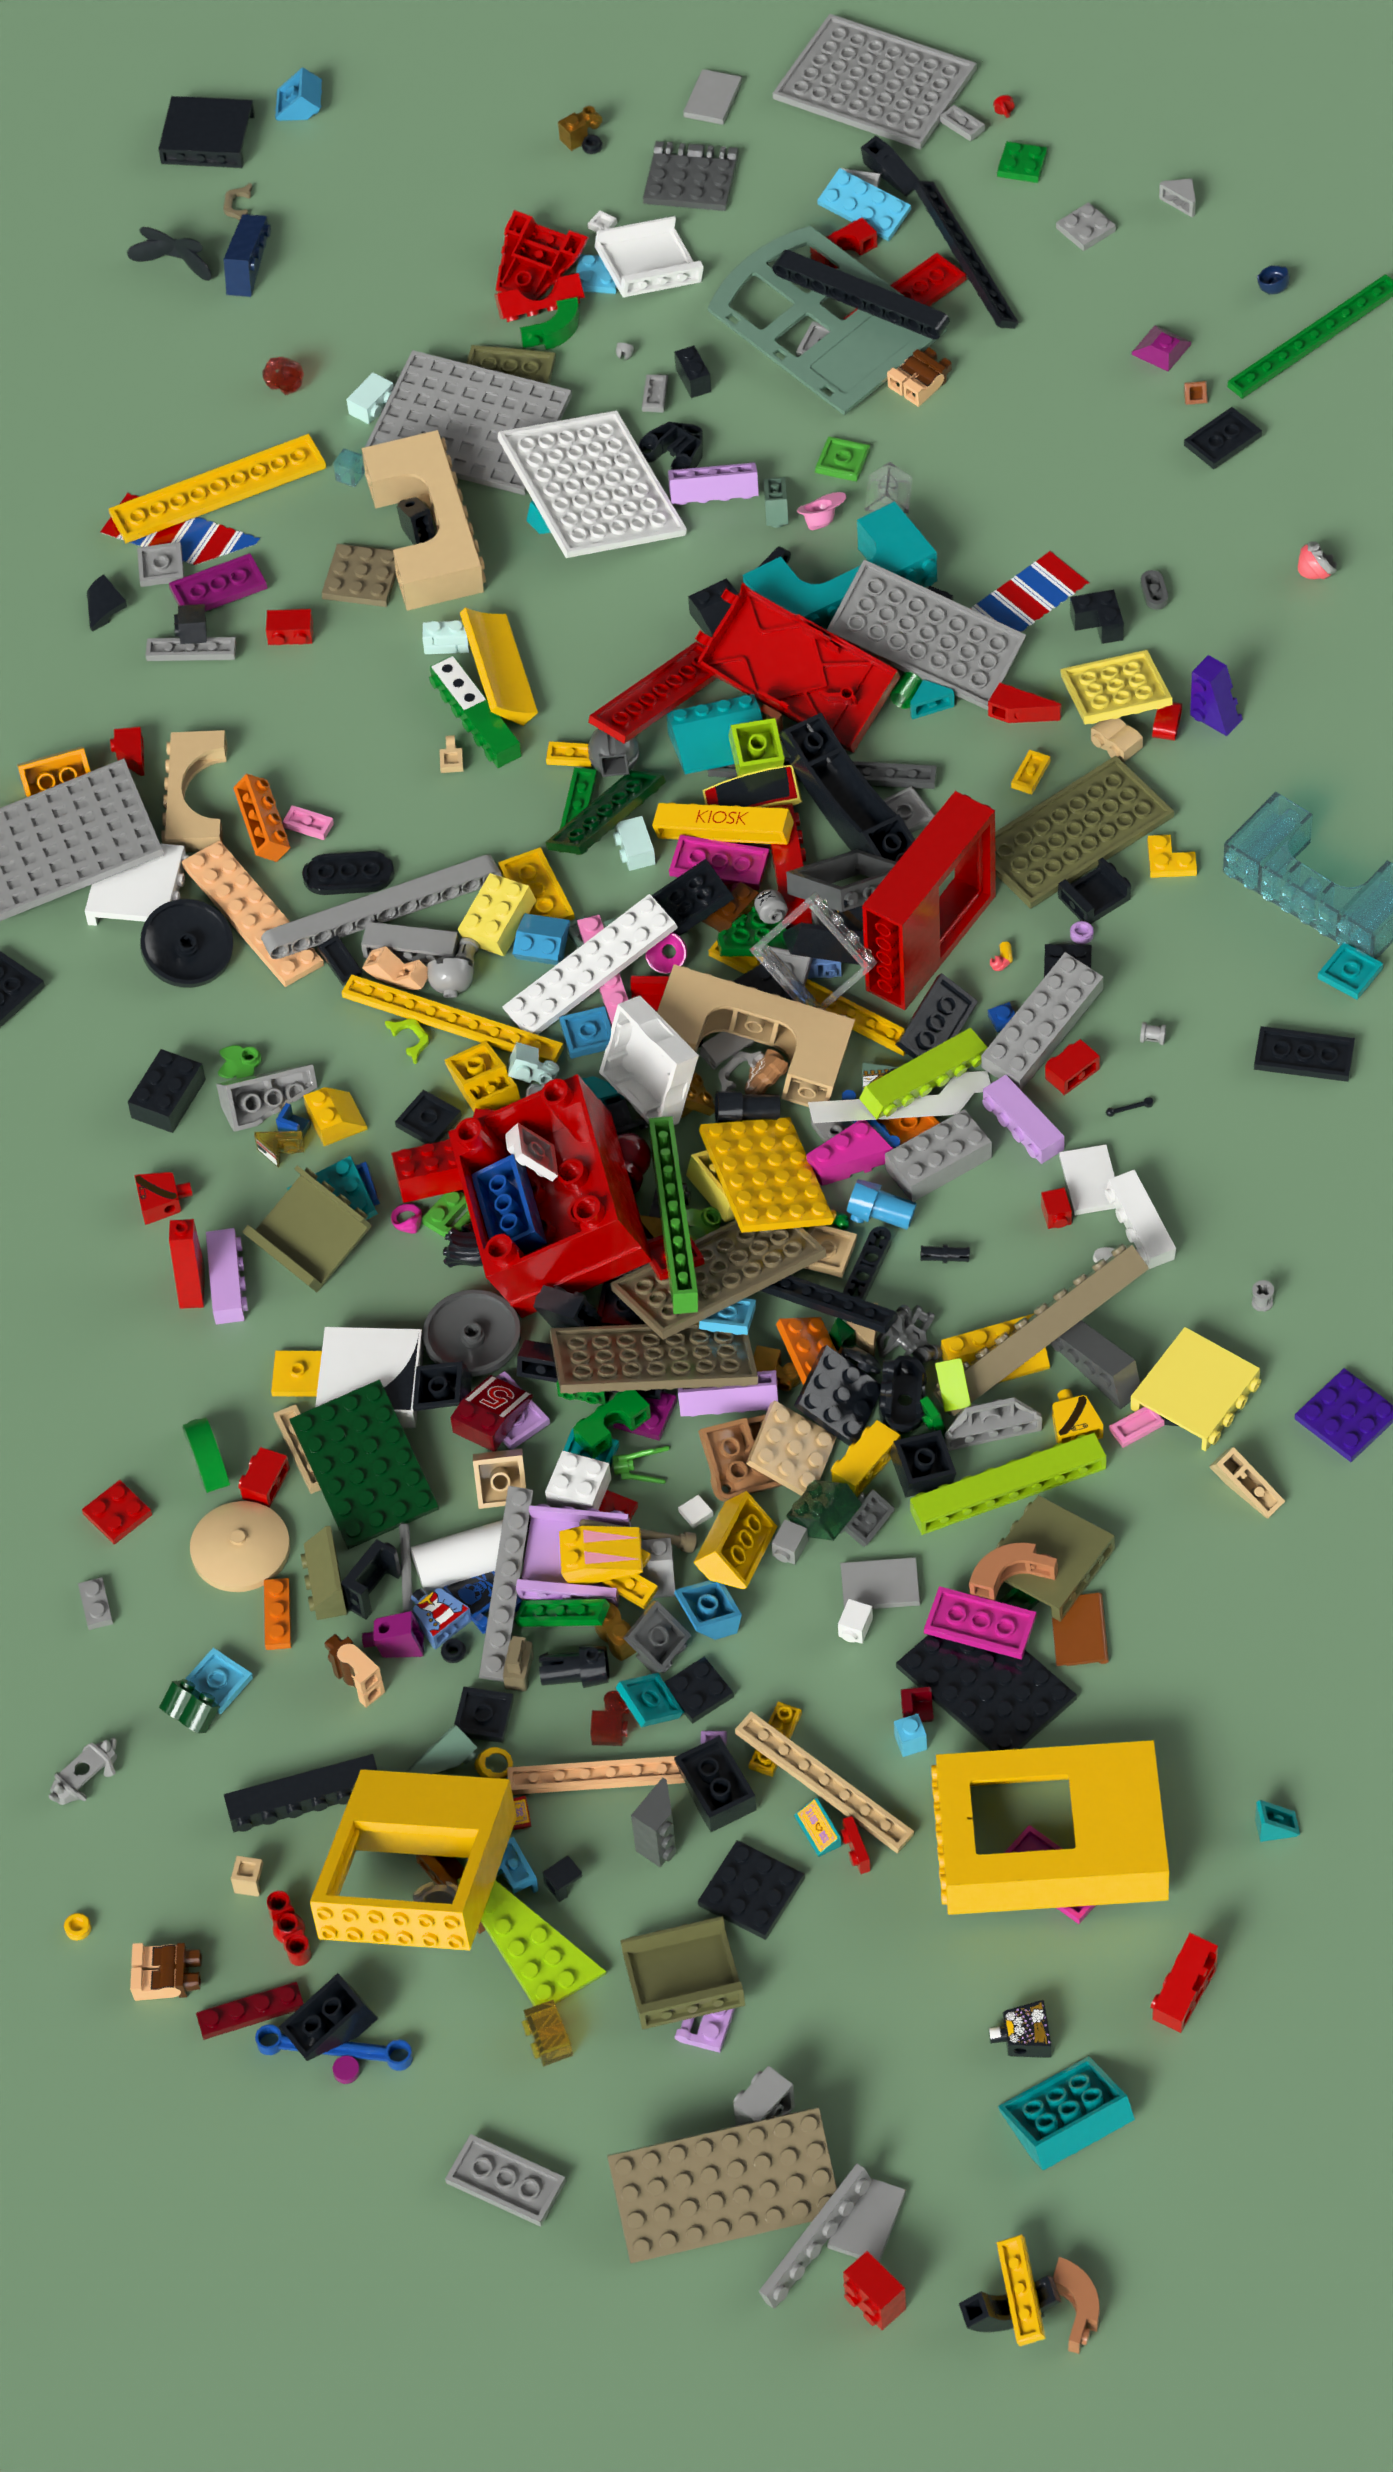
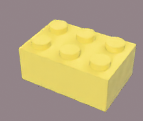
(497, 913)

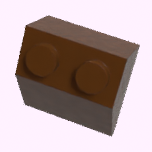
(742, 904)

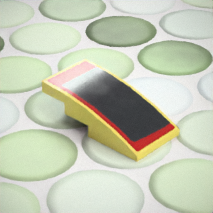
(759, 788)

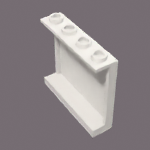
(647, 257)
(139, 889)

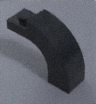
(992, 2312)

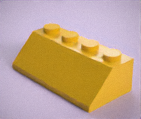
(969, 1343)
(736, 1542)

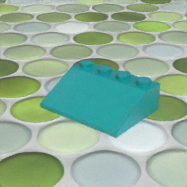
(703, 731)
(1067, 2112)

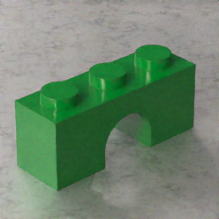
(624, 1408)

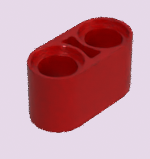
(1167, 722)

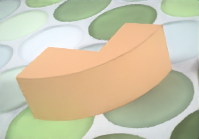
(391, 970)

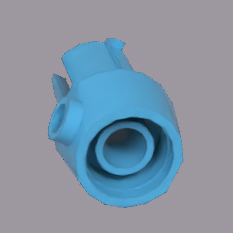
(870, 1201)

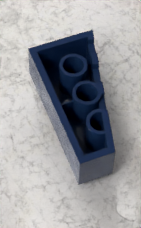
(245, 254)

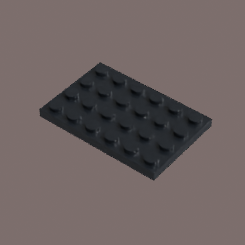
(986, 1692)

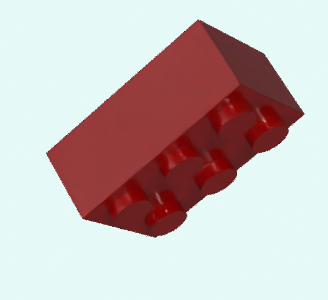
(426, 1171)

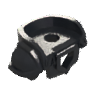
(900, 1378)

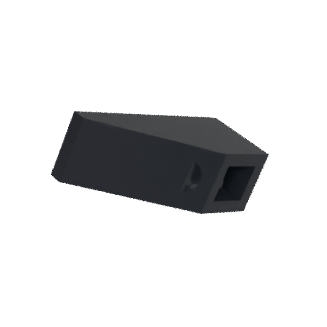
(885, 161)

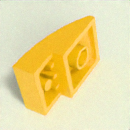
(482, 1078)

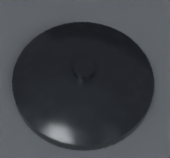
(186, 943)

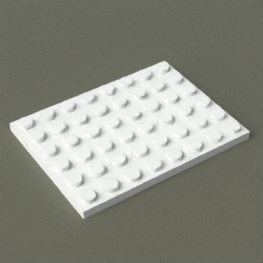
(591, 484)

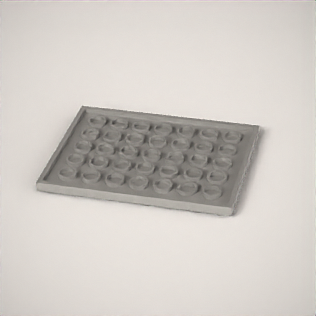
(874, 81)

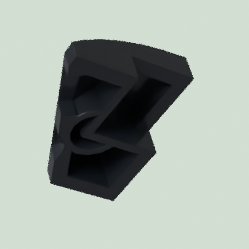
(103, 602)

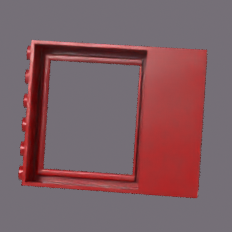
(906, 918)

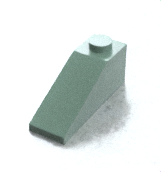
(776, 502)
(445, 1753)

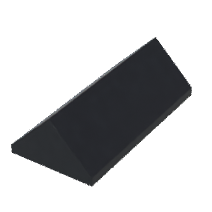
(818, 943)

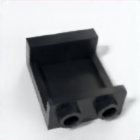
(1095, 892)
(366, 1574)

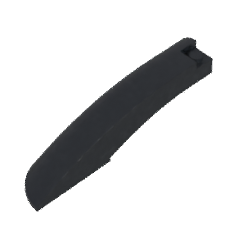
(843, 792)

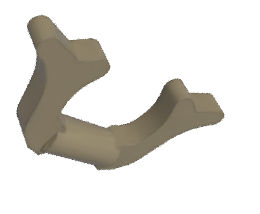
(229, 197)

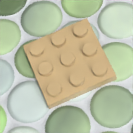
(790, 1448)

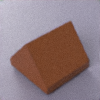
(1195, 392)

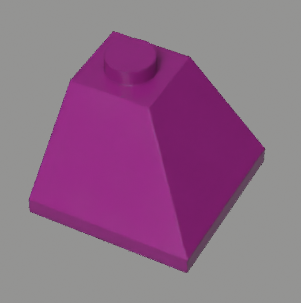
(1161, 348)

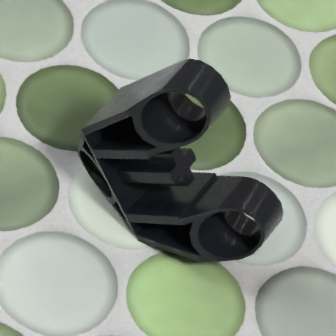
(679, 439)

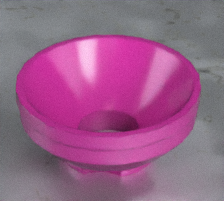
(662, 964)

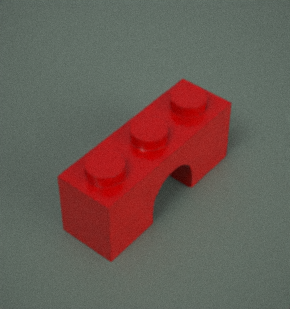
(855, 236)

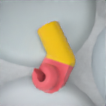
(1005, 958)

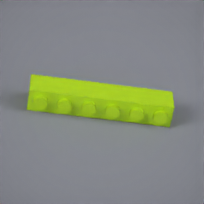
(923, 1074)

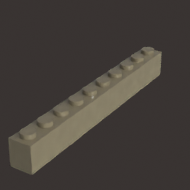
(1050, 1321)

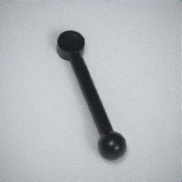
(1148, 1102)

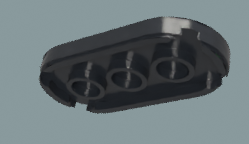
(348, 873)

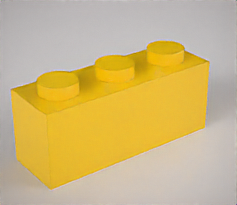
(865, 1457)

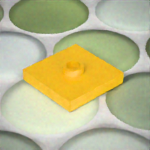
(296, 1373)

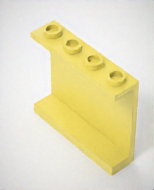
(1197, 1386)

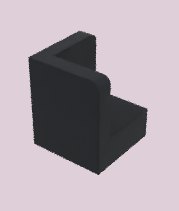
(561, 1876)

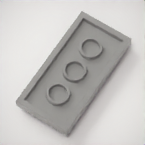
(505, 2180)

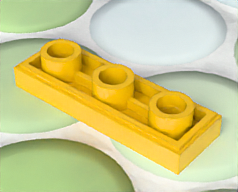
(783, 1720)

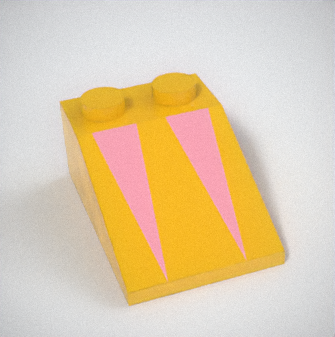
(599, 1553)

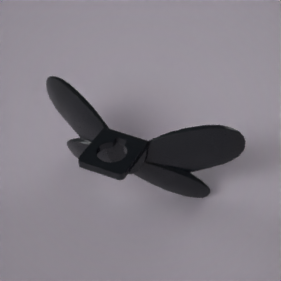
(162, 244)

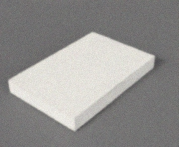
(1087, 1178)

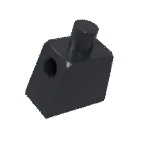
(414, 515)

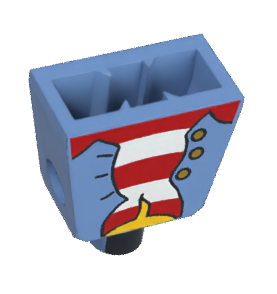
(439, 1615)

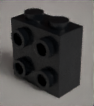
(565, 1309)

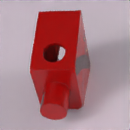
(160, 1195)

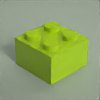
(756, 746)

